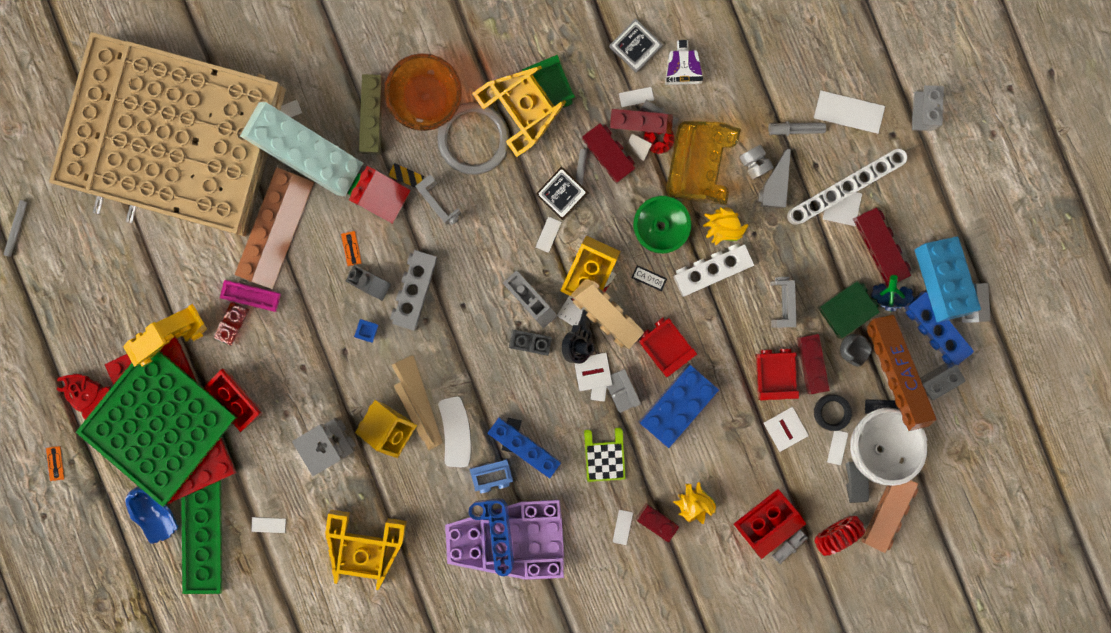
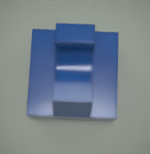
(366, 331)

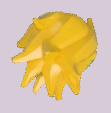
(724, 225)
(695, 504)

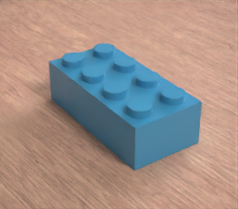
(947, 279)

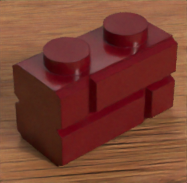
(657, 522)

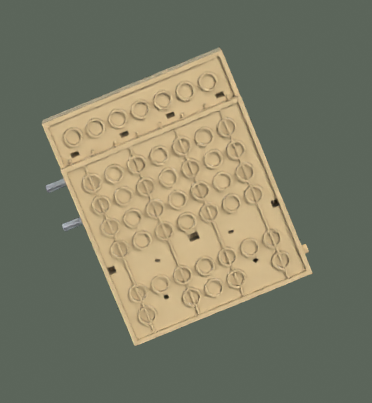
(164, 134)

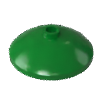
(676, 222)

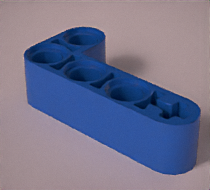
(497, 537)

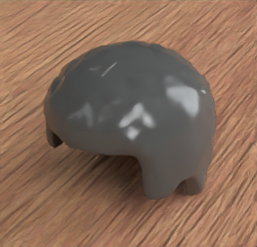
(855, 349)

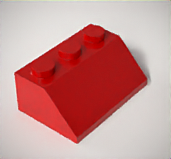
(235, 398)
(769, 523)

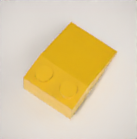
(593, 263)

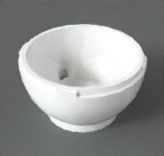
(886, 429)

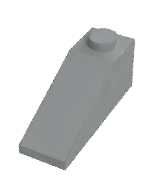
(776, 186)
(530, 299)

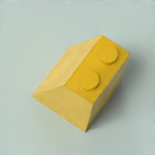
(385, 429)

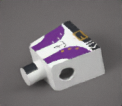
(683, 66)

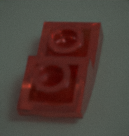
(231, 323)

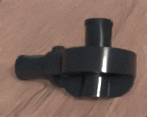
(578, 341)

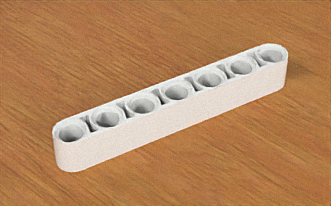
(855, 182)

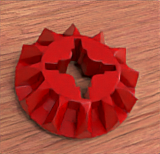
(659, 147)

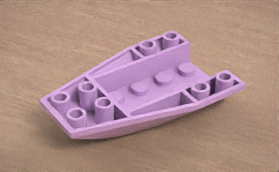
(535, 539)

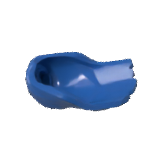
(153, 519)

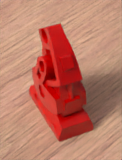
(84, 391)

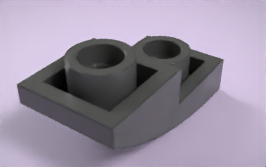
(530, 342)
(858, 484)

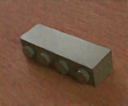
(371, 114)

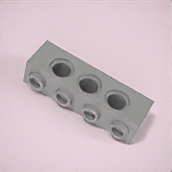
(411, 320)

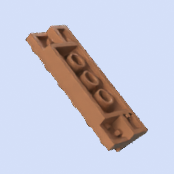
(274, 228)

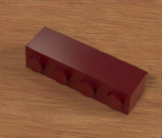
(881, 245)

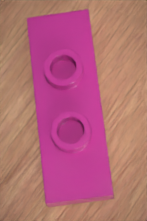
(250, 295)

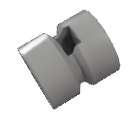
(756, 155)

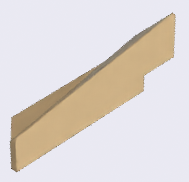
(416, 401)

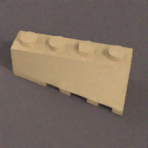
(607, 314)

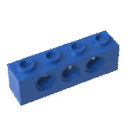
(960, 349)
(524, 447)

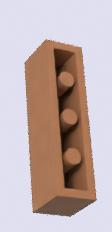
(888, 515)

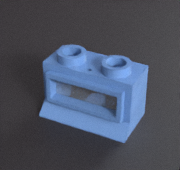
(491, 475)

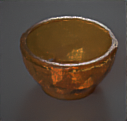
(411, 80)

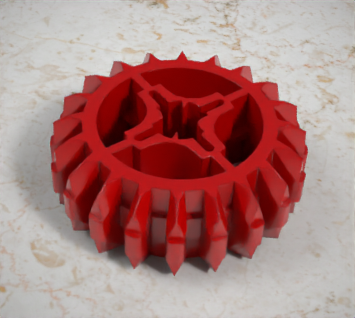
(839, 535)

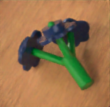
(902, 296)

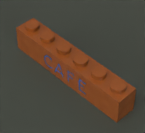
(901, 373)

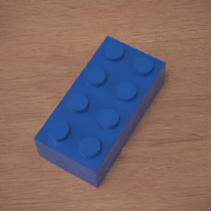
(678, 405)

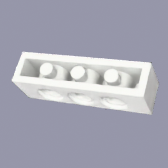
(742, 262)

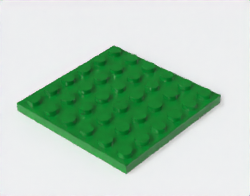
(156, 426)

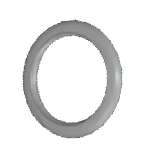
(484, 167)

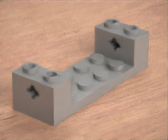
(319, 449)

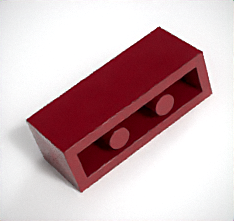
(641, 121)
(609, 152)
(813, 364)

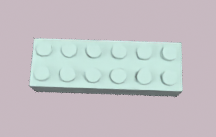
(301, 149)

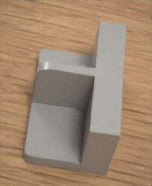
(623, 391)

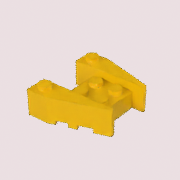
(525, 103)
(146, 345)
(362, 554)

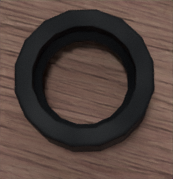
(818, 412)

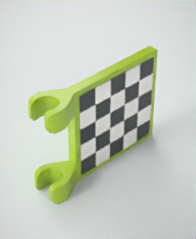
(604, 459)

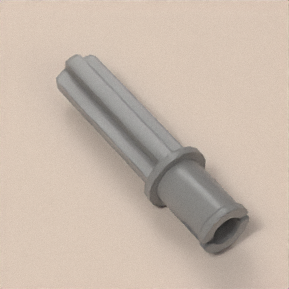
(796, 128)

